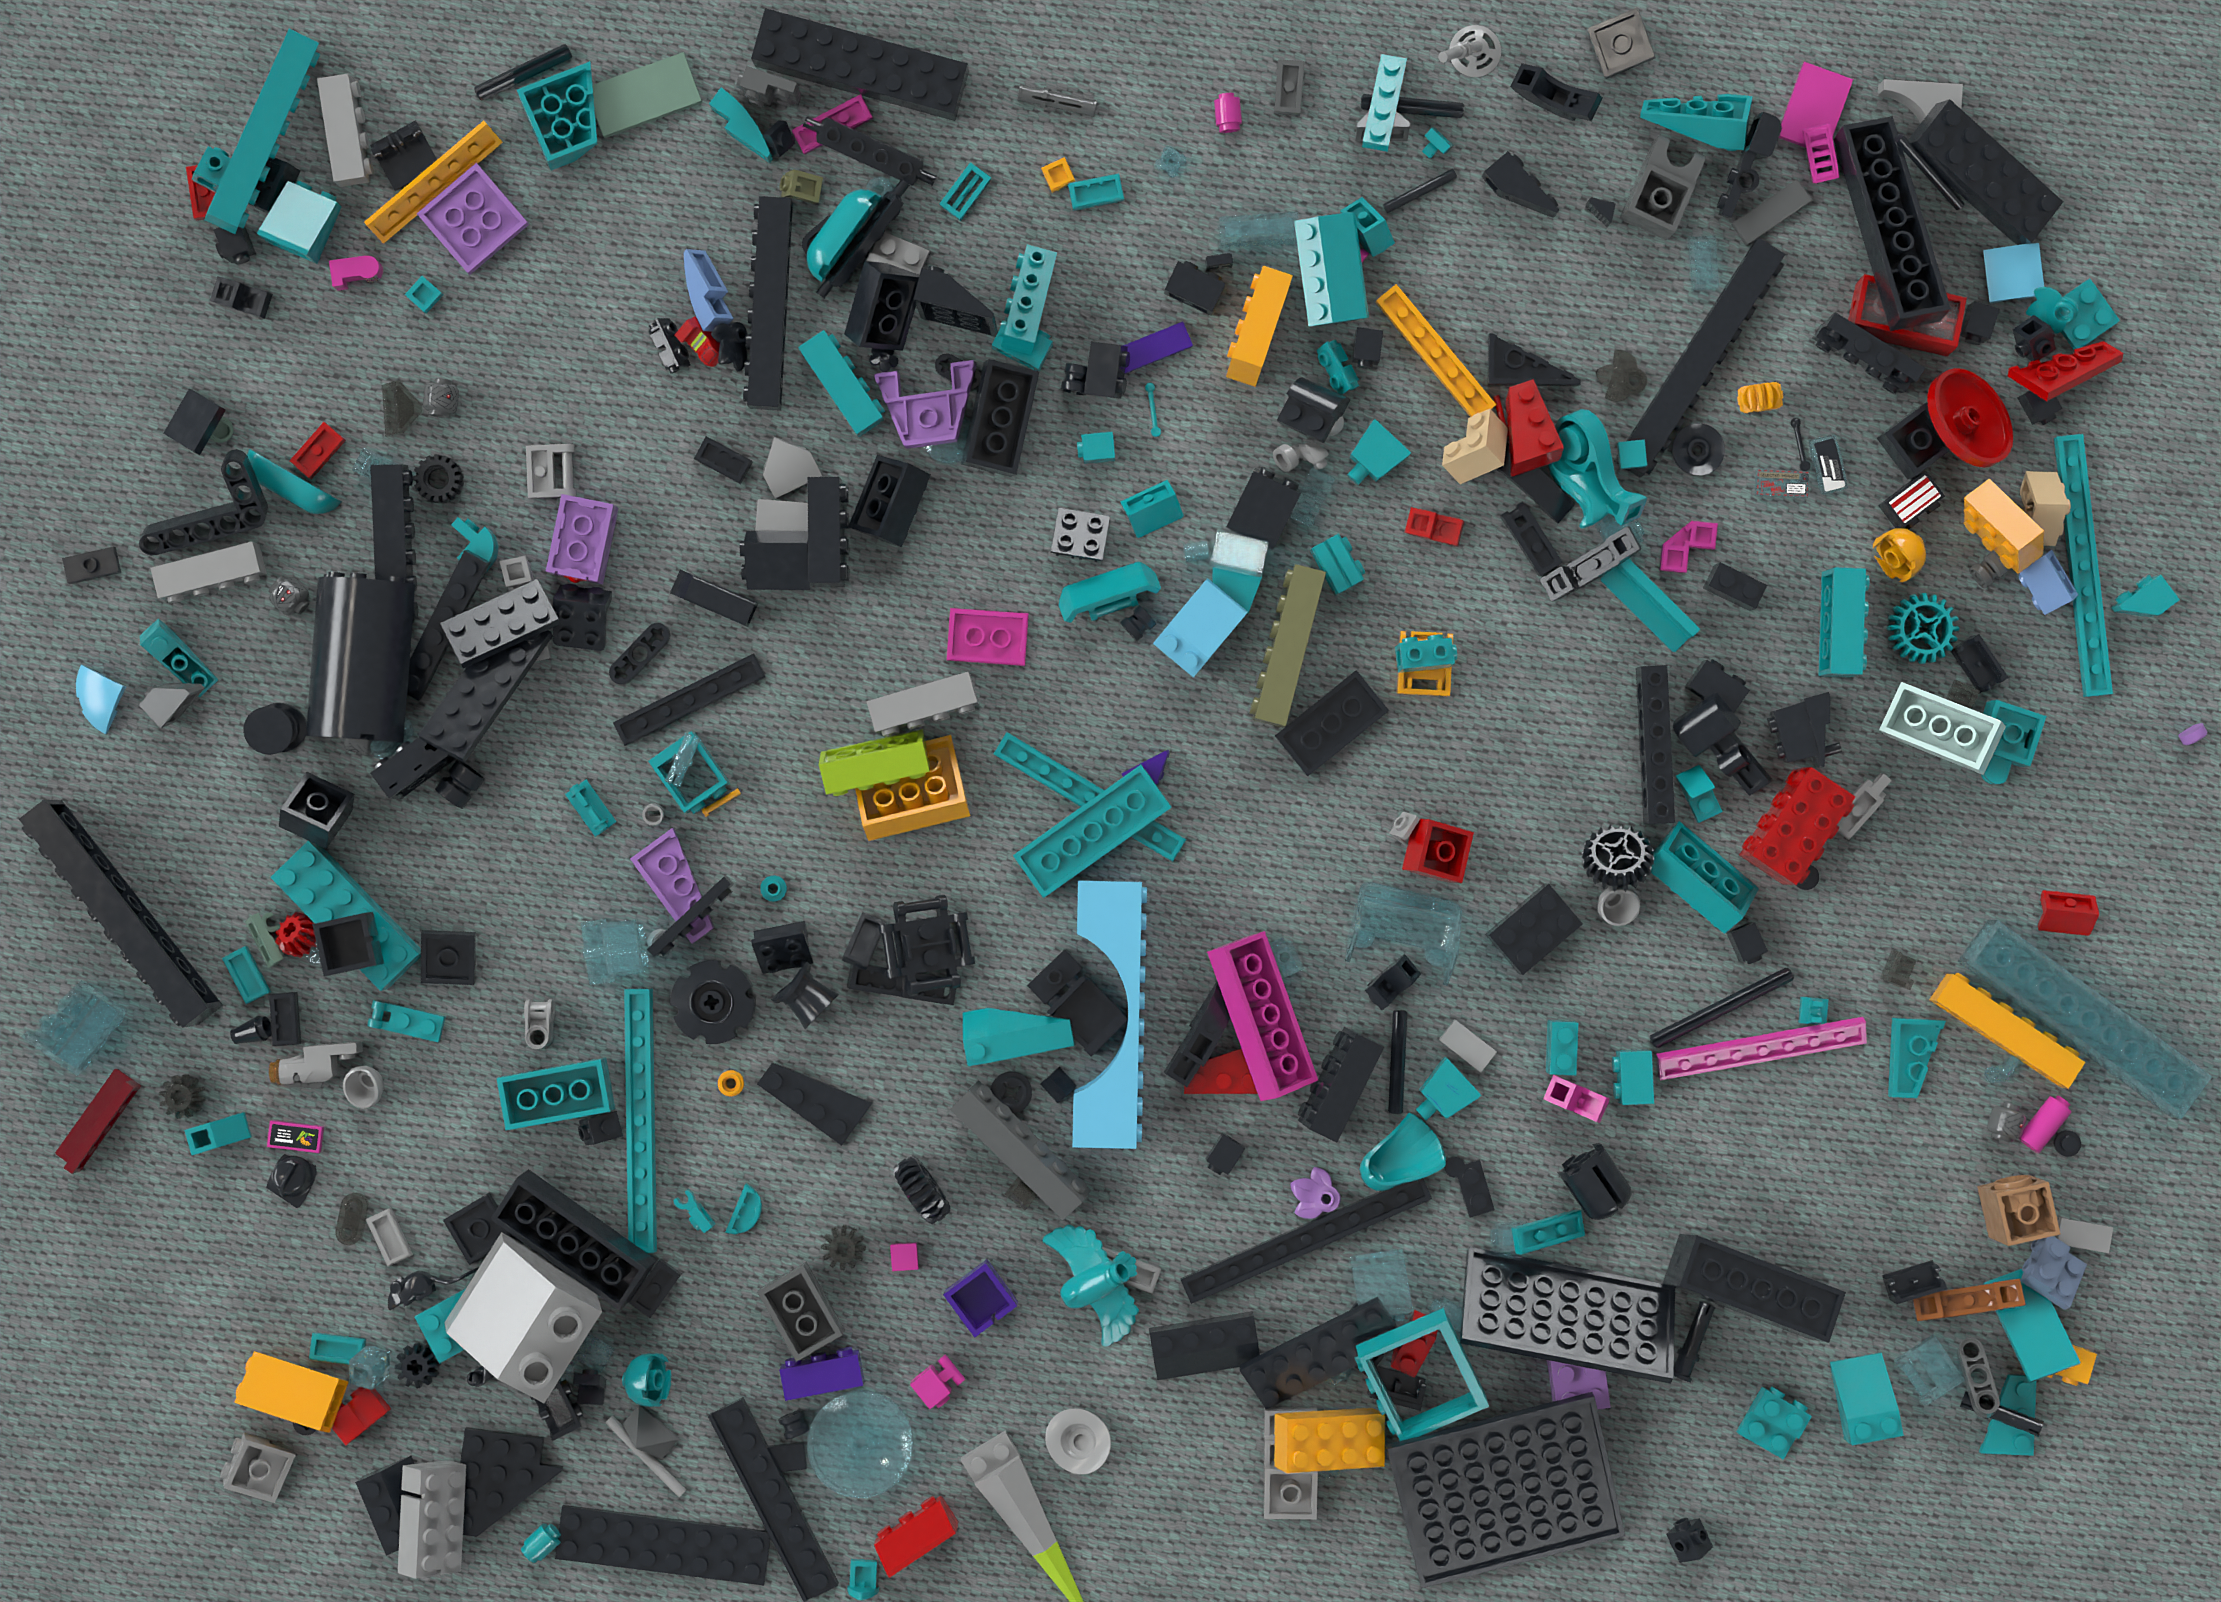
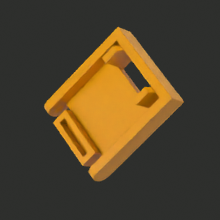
(1443, 675)

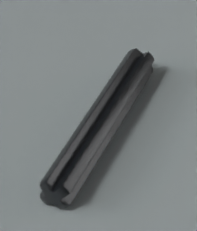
(523, 72)
(1422, 106)
(1397, 1062)

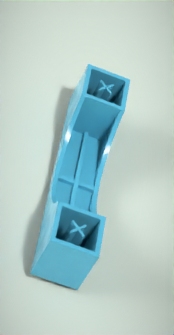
(1109, 1105)

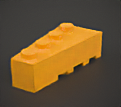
(1259, 325)

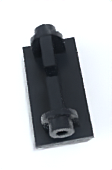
(675, 354)

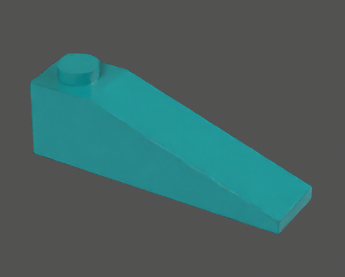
(1713, 122)
(1003, 1035)

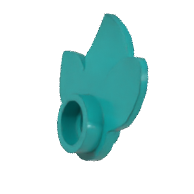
(2049, 308)

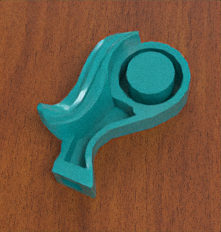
(1589, 472)

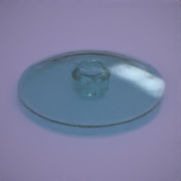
(860, 1444)

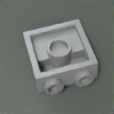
(899, 253)
(257, 1467)

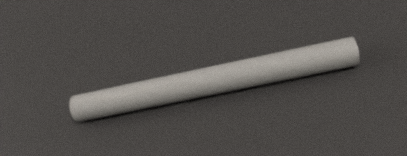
(647, 1458)

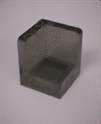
(1898, 970)

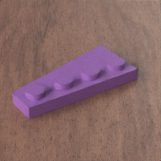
(672, 880)

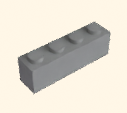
(344, 130)
(209, 571)

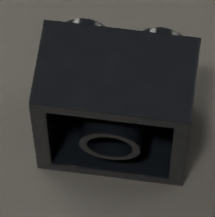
(1913, 442)
(316, 810)

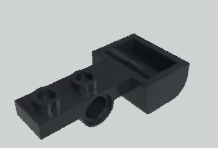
(1759, 144)
(1713, 727)

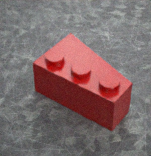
(1530, 429)

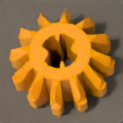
(1760, 397)

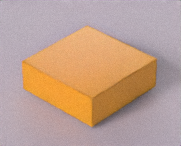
(1058, 174)

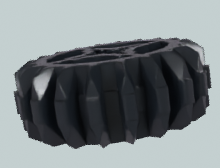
(1623, 868)
(921, 1190)

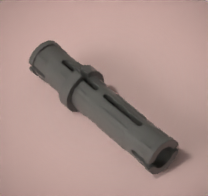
(1057, 100)

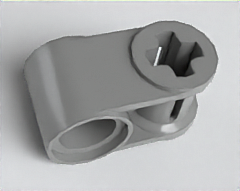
(539, 1021)

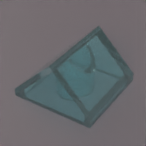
(1238, 554)

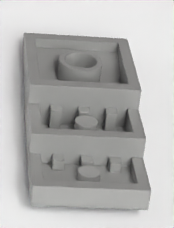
(1286, 1493)

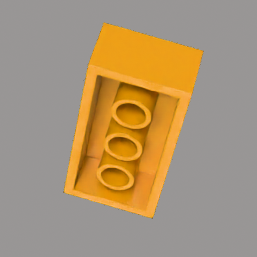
(1329, 1440)

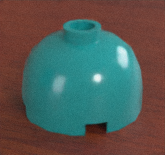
(647, 1379)

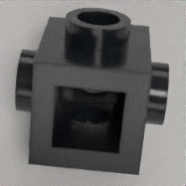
(2034, 339)
(1689, 1540)

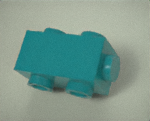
(1425, 654)

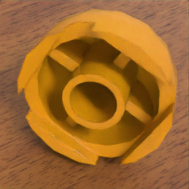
(1901, 553)

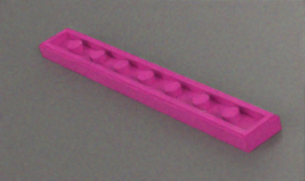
(1761, 1048)

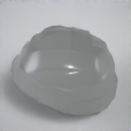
(1619, 906)
(363, 1086)

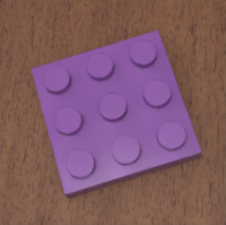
(473, 218)

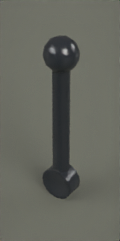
(1804, 465)

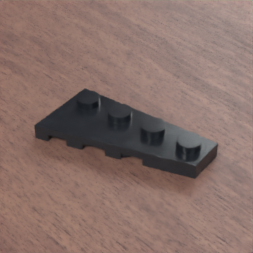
(822, 1105)

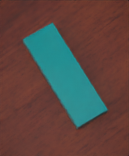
(1548, 1232)

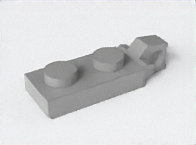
(1867, 800)

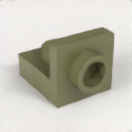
(801, 186)

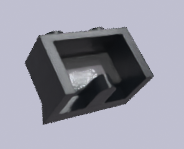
(559, 1411)

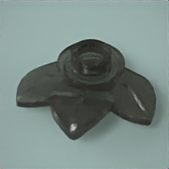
(1617, 376)

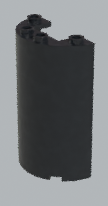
(360, 658)

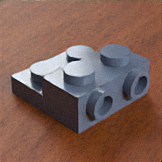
(2053, 1271)

